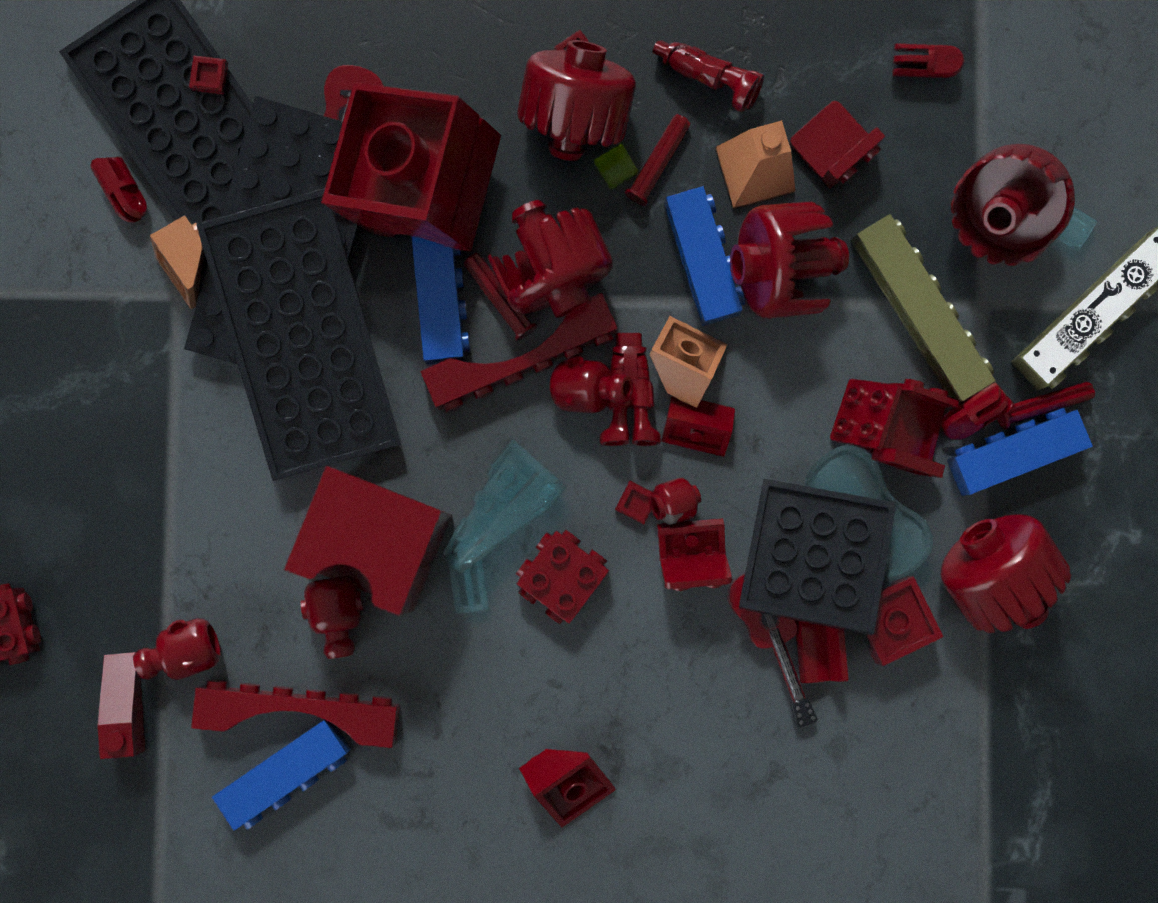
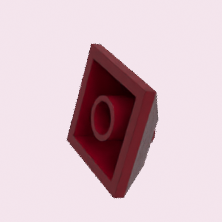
(566, 783)

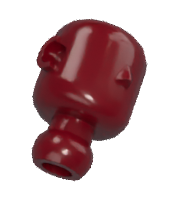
(587, 386)
(333, 609)
(180, 651)

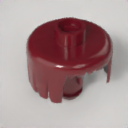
(579, 95)
(1013, 204)
(771, 258)
(555, 262)
(1005, 571)

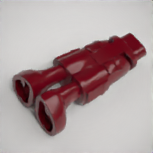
(712, 72)
(631, 360)

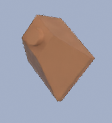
(757, 165)
(181, 257)
(686, 360)

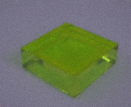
(616, 166)

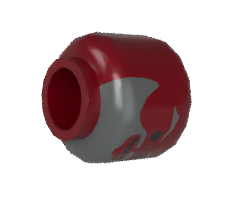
(675, 501)

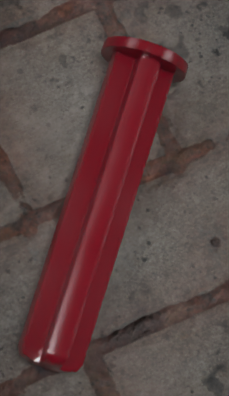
(658, 160)
(490, 285)
(1047, 403)

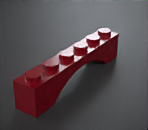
(458, 380)
(364, 721)

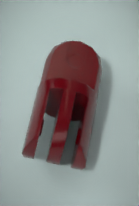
(937, 61)
(119, 188)
(976, 412)

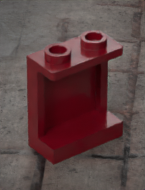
(915, 430)

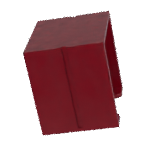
(412, 165)
(371, 537)

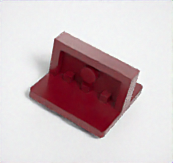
(865, 414)

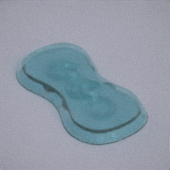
(853, 472)

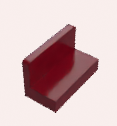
(699, 428)
(821, 653)

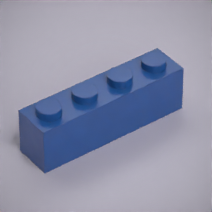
(703, 255)
(439, 301)
(1020, 452)
(282, 773)

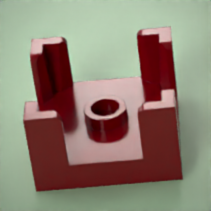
(902, 622)

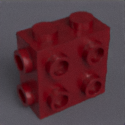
(561, 576)
(17, 632)

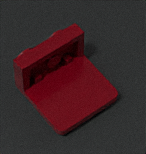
(835, 144)
(693, 554)

